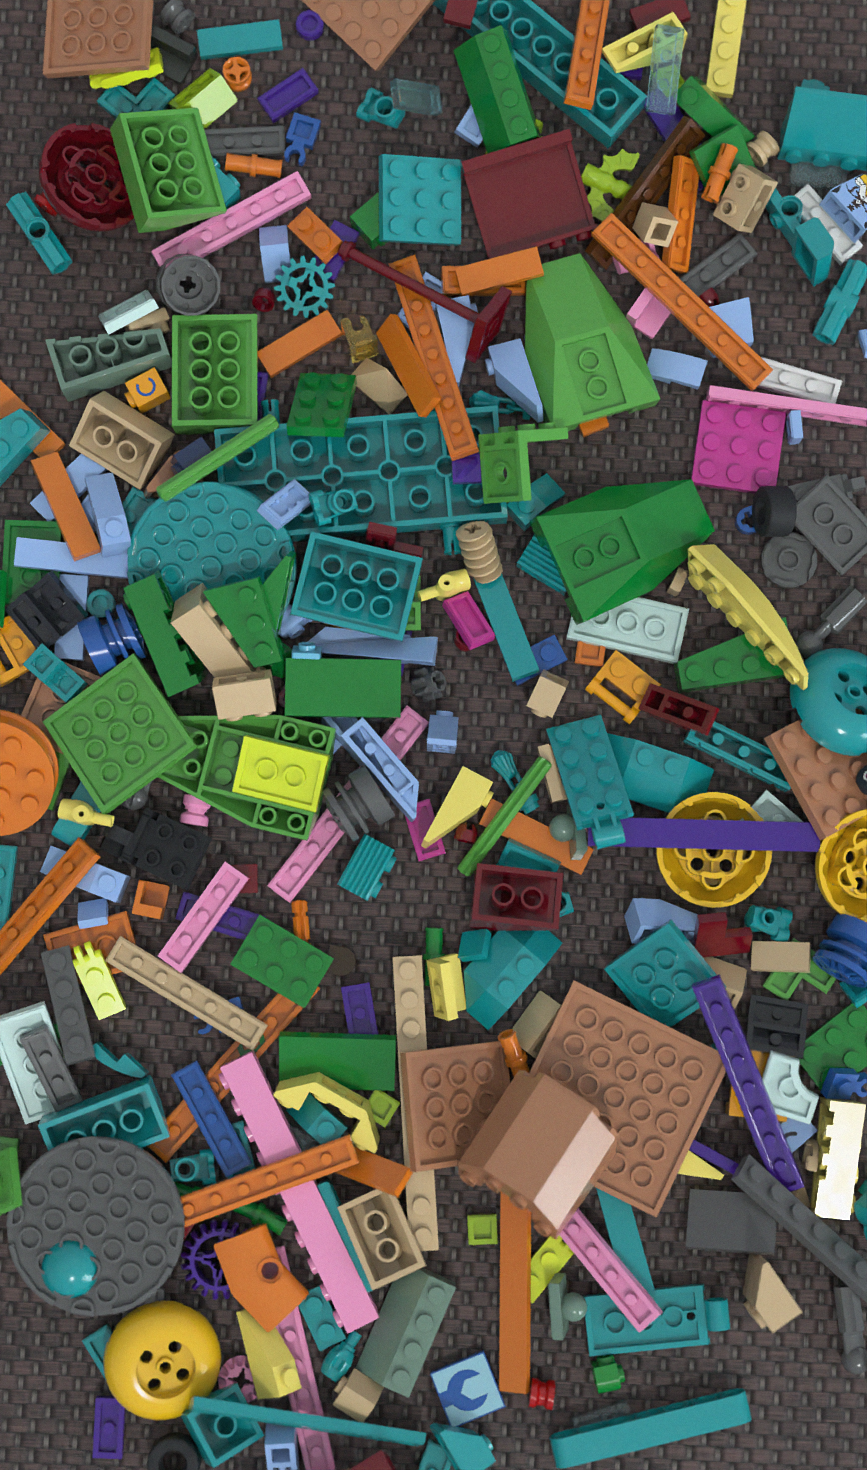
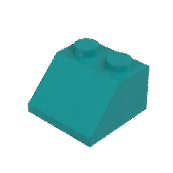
(218, 1435)

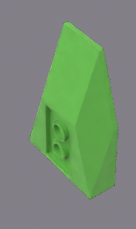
(582, 347)

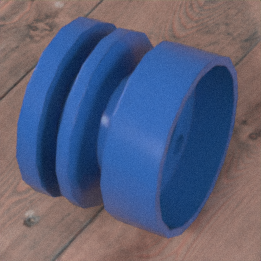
(112, 639)
(846, 952)

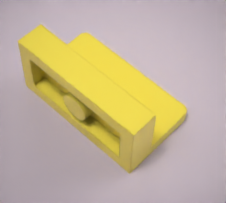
(446, 986)

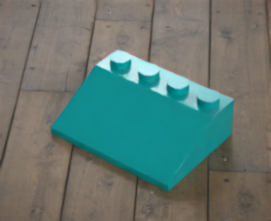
(825, 129)
(356, 586)

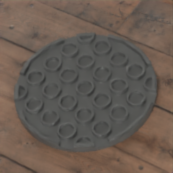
(115, 1204)

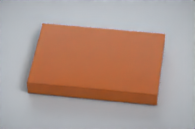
(101, 937)

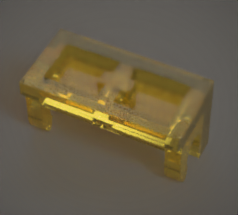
(359, 343)

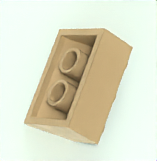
(121, 439)
(381, 1237)
(767, 1296)

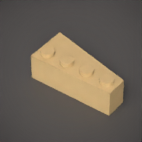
(208, 635)

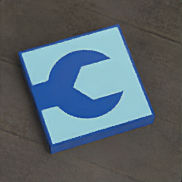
(467, 1389)

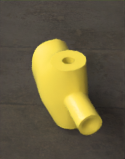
(447, 586)
(82, 813)

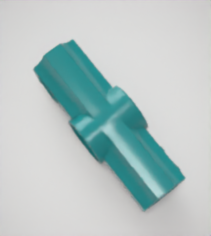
(31, 220)
(841, 302)

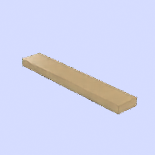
(186, 993)

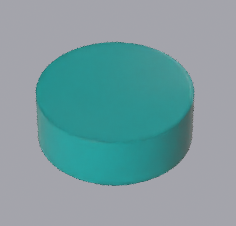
(100, 601)

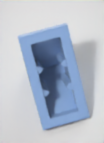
(274, 251)

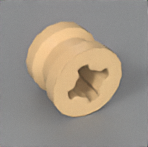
(762, 148)

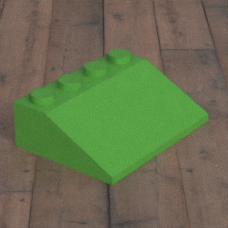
(167, 168)
(214, 372)

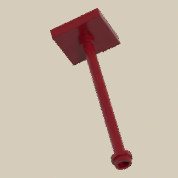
(486, 324)

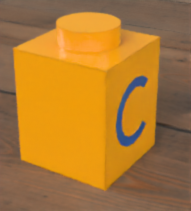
(146, 391)

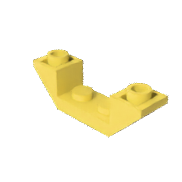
(295, 1090)

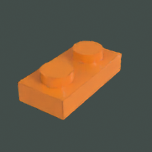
(315, 235)

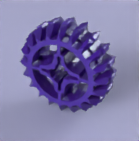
(207, 1258)

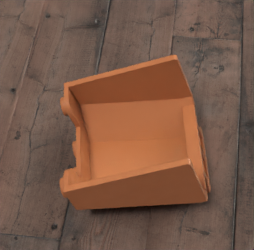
(540, 1150)

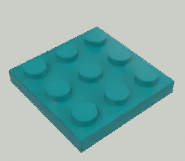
(419, 200)
(660, 974)

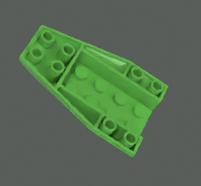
(212, 768)

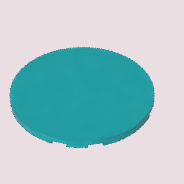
(207, 538)

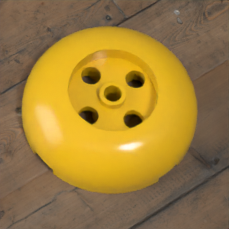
(835, 875)
(710, 884)
(152, 1330)

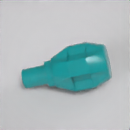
(340, 1357)

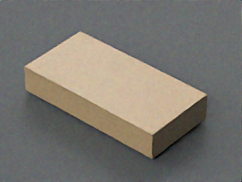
(781, 956)

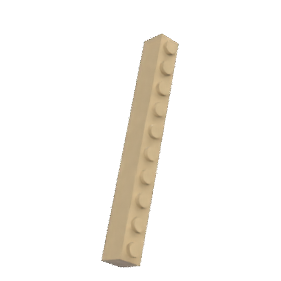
(412, 1037)

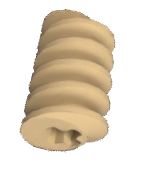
(479, 551)

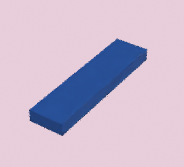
(211, 1118)

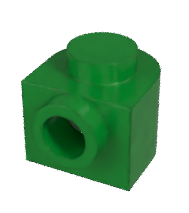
(607, 1373)

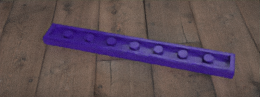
(717, 835)
(747, 1082)

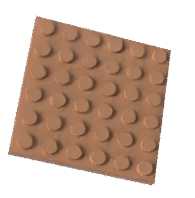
(642, 1081)

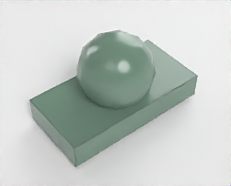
(563, 829)
(564, 1306)

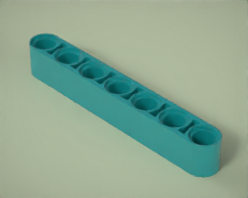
(650, 1428)

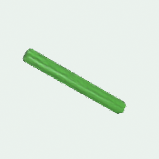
(217, 457)
(504, 816)

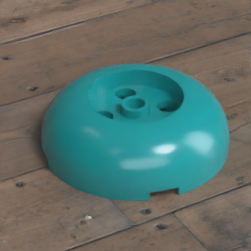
(829, 702)

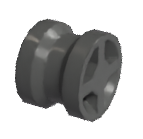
(177, 16)

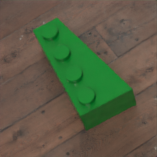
(172, 656)
(725, 665)

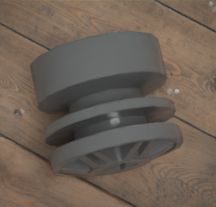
(195, 299)
(358, 803)

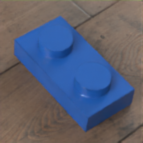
(547, 656)

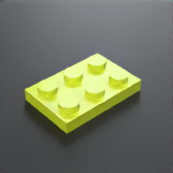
(280, 773)

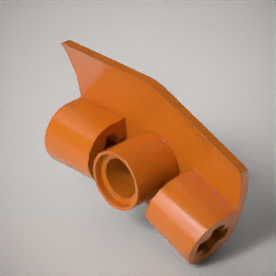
(265, 1298)

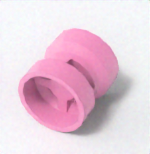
(194, 812)

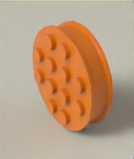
(26, 773)

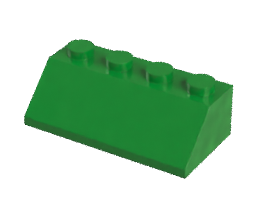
(496, 90)

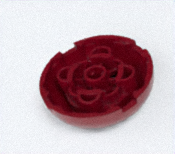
(76, 200)

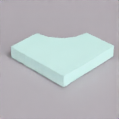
(786, 1090)

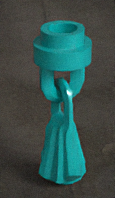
(483, 399)
(505, 766)

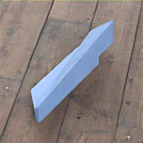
(361, 645)
(379, 760)

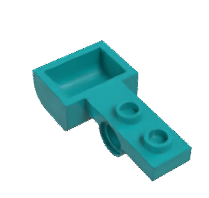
(809, 241)

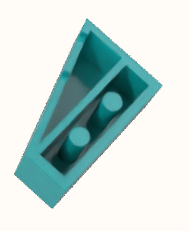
(18, 438)

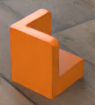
(150, 899)

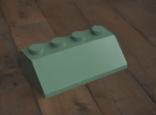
(406, 1329)

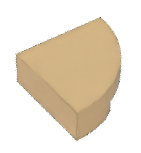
(677, 582)
(810, 1155)

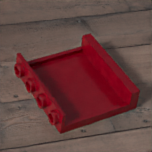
(529, 196)

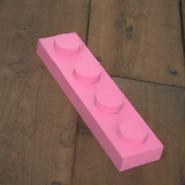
(203, 917)

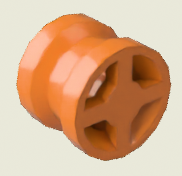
(235, 67)

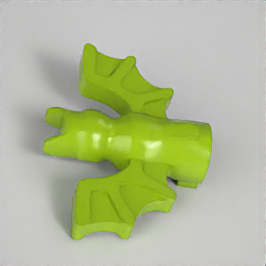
(603, 181)

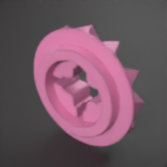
(233, 1368)

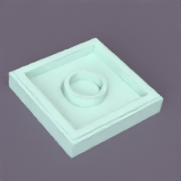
(128, 311)

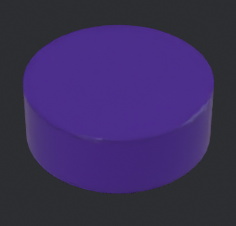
(309, 25)

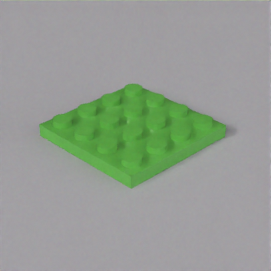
(119, 734)

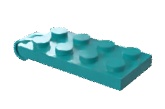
(591, 779)
(613, 1333)

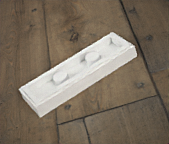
(843, 245)
(800, 383)

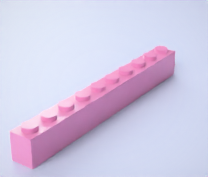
(303, 1203)

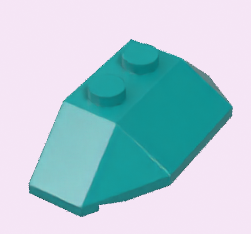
(658, 775)
(509, 968)

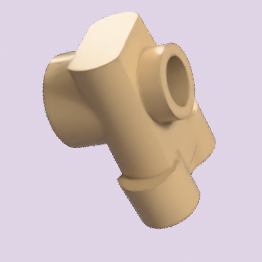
(153, 320)

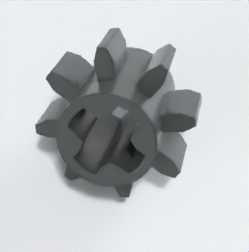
(428, 683)

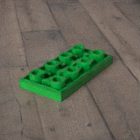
(343, 688)
(348, 1059)

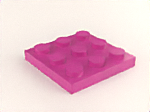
(737, 447)

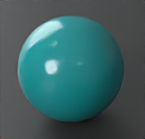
(69, 1269)

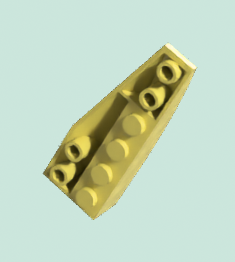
(746, 608)

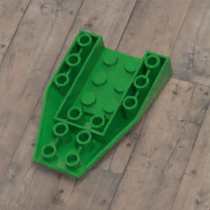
(621, 541)

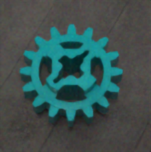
(292, 282)

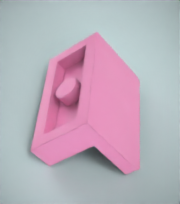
(647, 314)

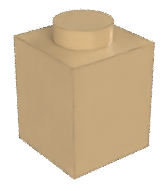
(655, 224)
(547, 694)
(357, 1395)

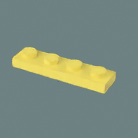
(725, 47)

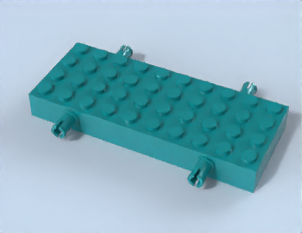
(389, 461)

